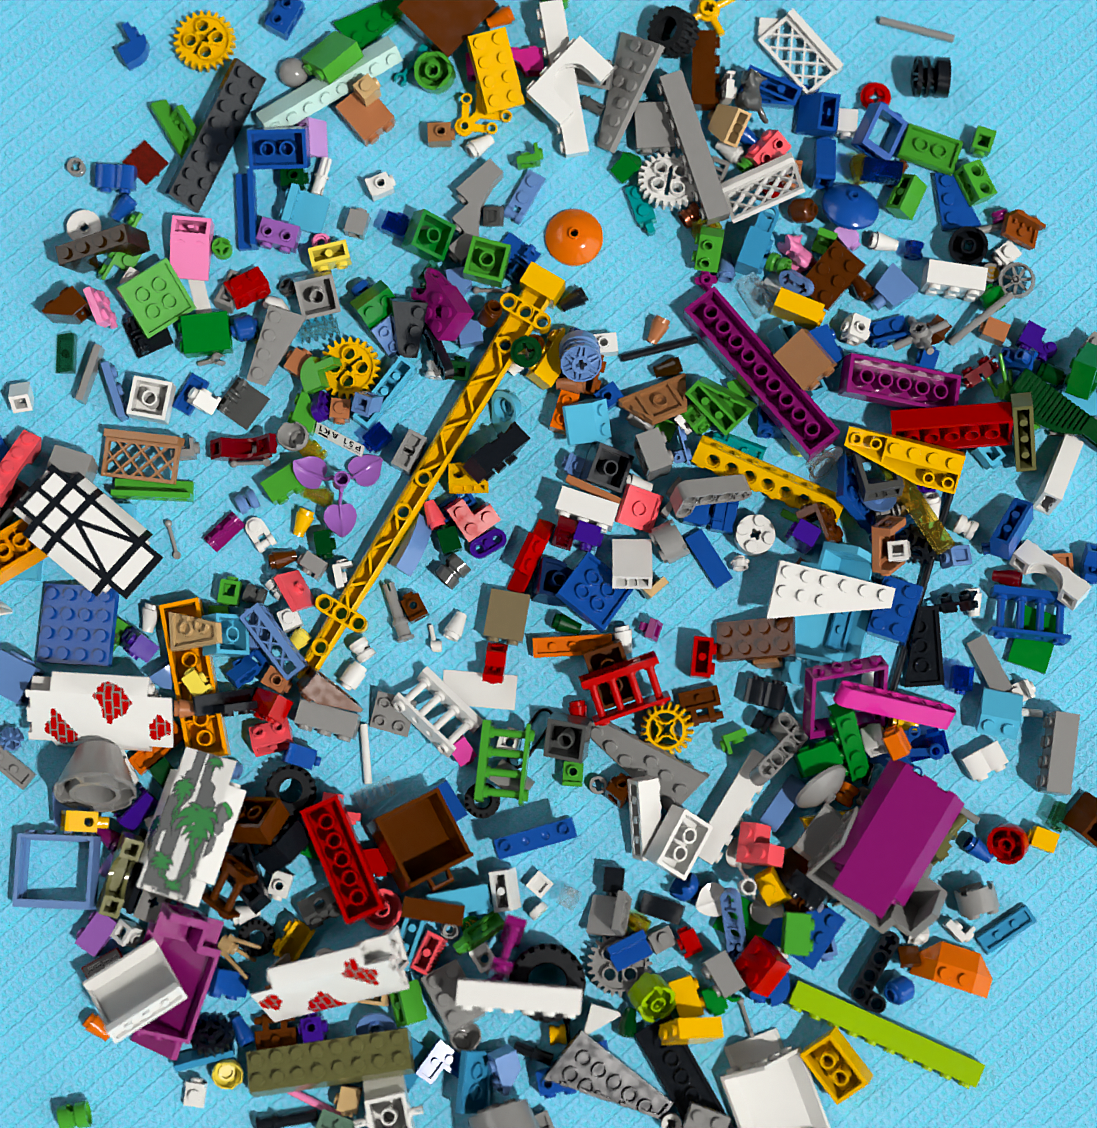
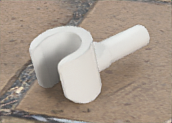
(436, 646)

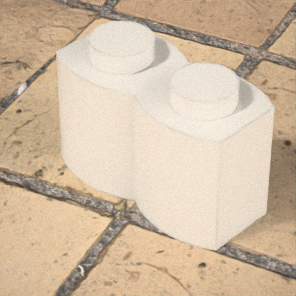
(984, 761)

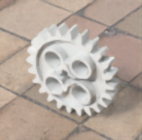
(650, 177)

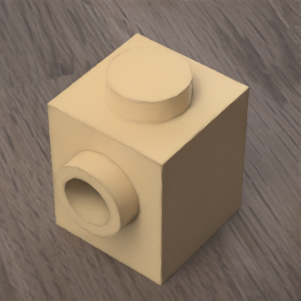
(367, 89)
(348, 1100)

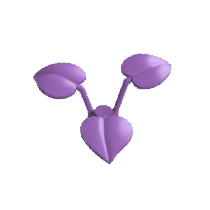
(311, 472)

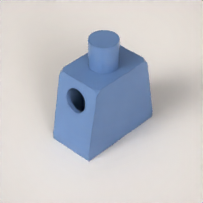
(892, 289)

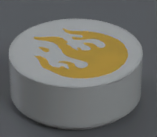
(993, 272)

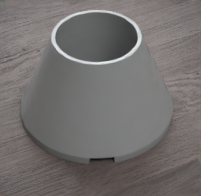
(96, 779)

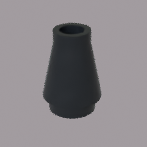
(574, 299)

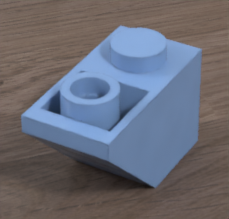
(504, 1067)

